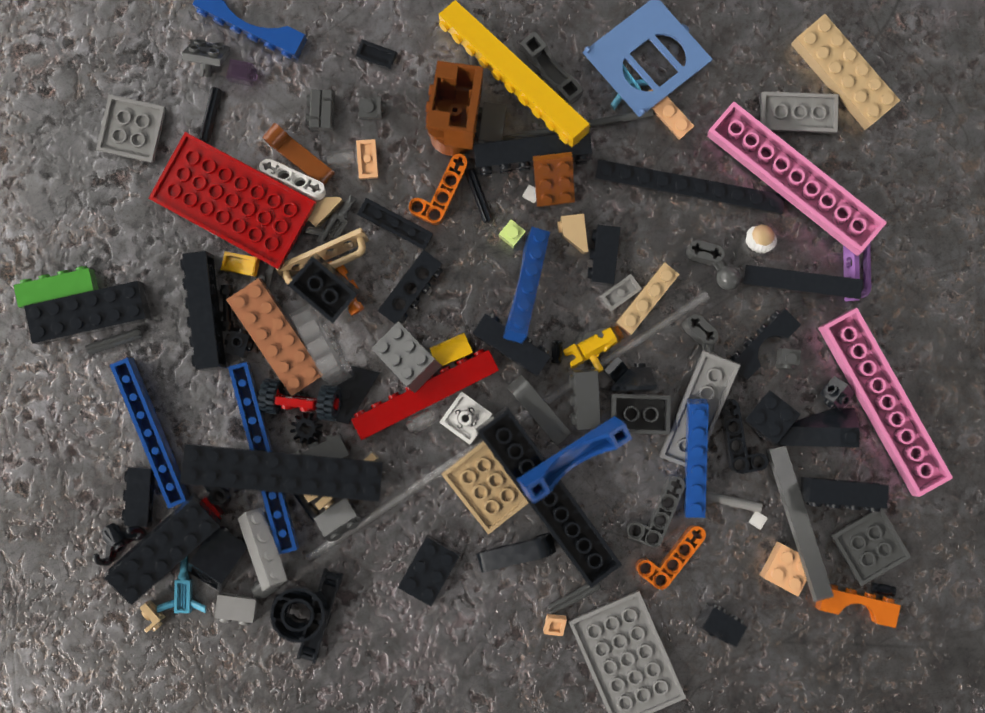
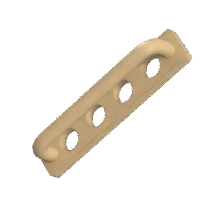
(358, 239)

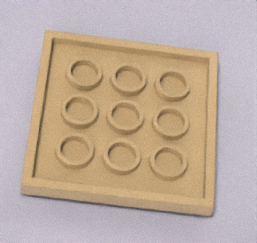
(484, 487)

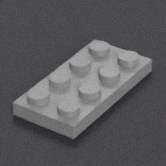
(799, 112)

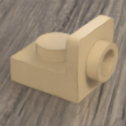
(149, 612)

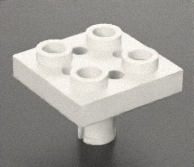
(451, 419)

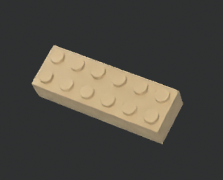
(845, 71)

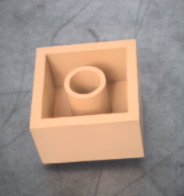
(785, 569)

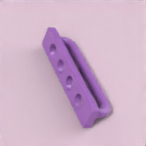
(854, 270)

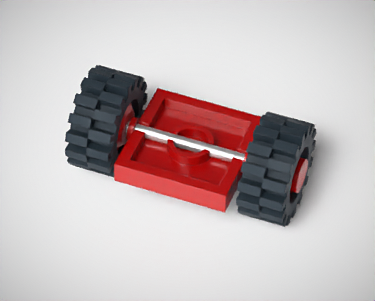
(326, 404)

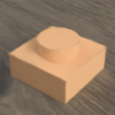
(555, 624)

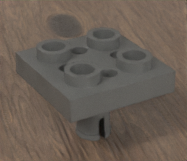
(206, 54)

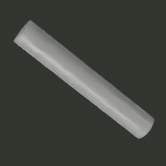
(733, 501)

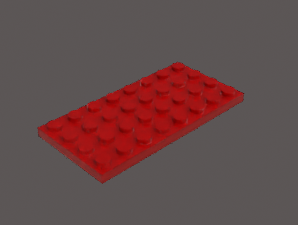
(232, 200)

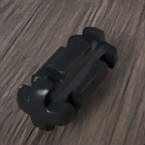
(557, 351)
(883, 589)

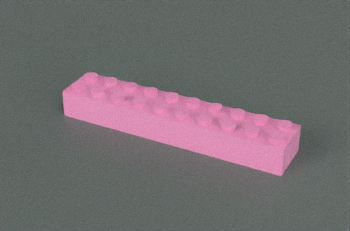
(796, 179)
(885, 402)

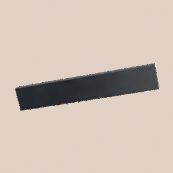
(803, 282)

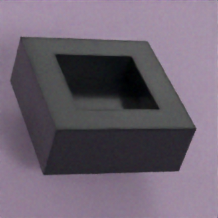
(616, 369)

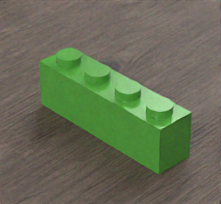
(56, 286)

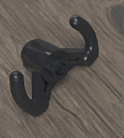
(116, 541)

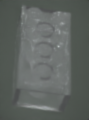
(321, 346)

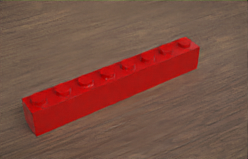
(432, 391)

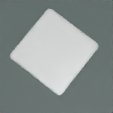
(530, 194)
(758, 520)

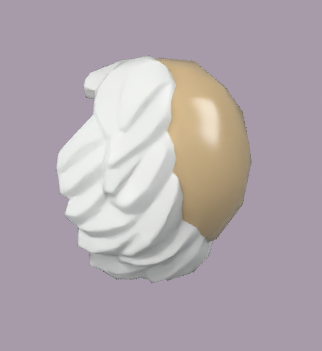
(761, 239)

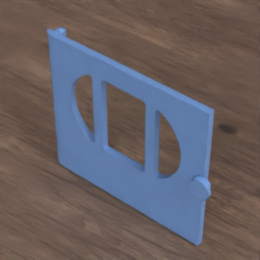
(618, 44)

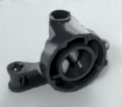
(309, 631)

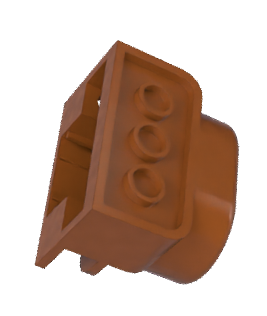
(454, 107)

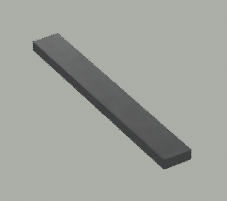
(800, 524)

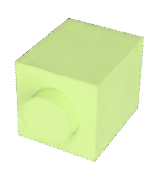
(512, 233)

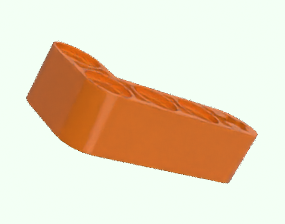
(443, 188)
(674, 553)

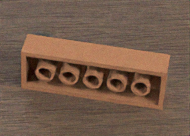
(274, 336)

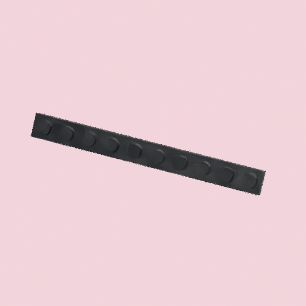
(690, 187)

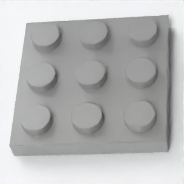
(131, 128)

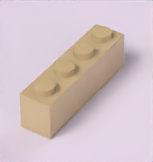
(647, 298)

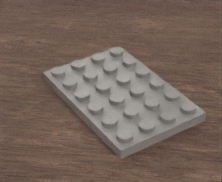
(627, 657)

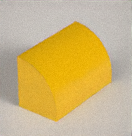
(451, 350)

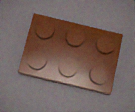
(554, 179)

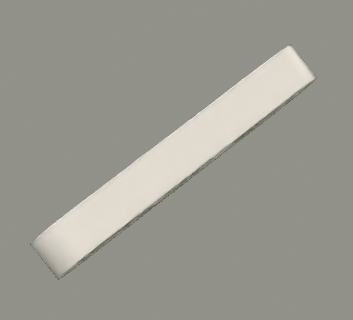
(294, 176)

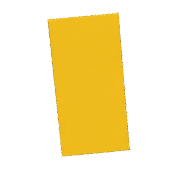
(240, 264)

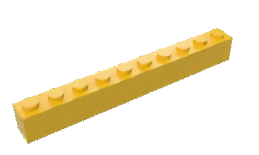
(514, 74)

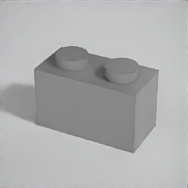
(236, 608)

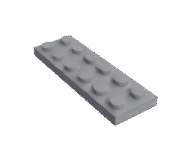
(709, 381)

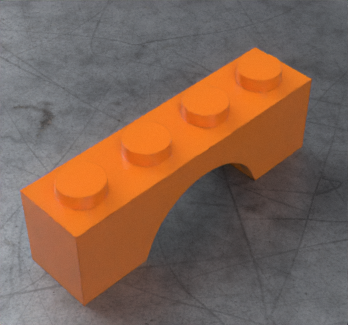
(881, 611)

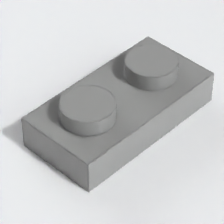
(620, 292)

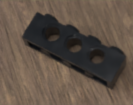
(424, 261)

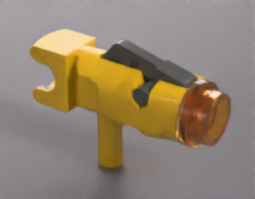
(593, 345)

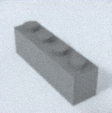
(262, 549)

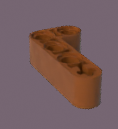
(297, 154)

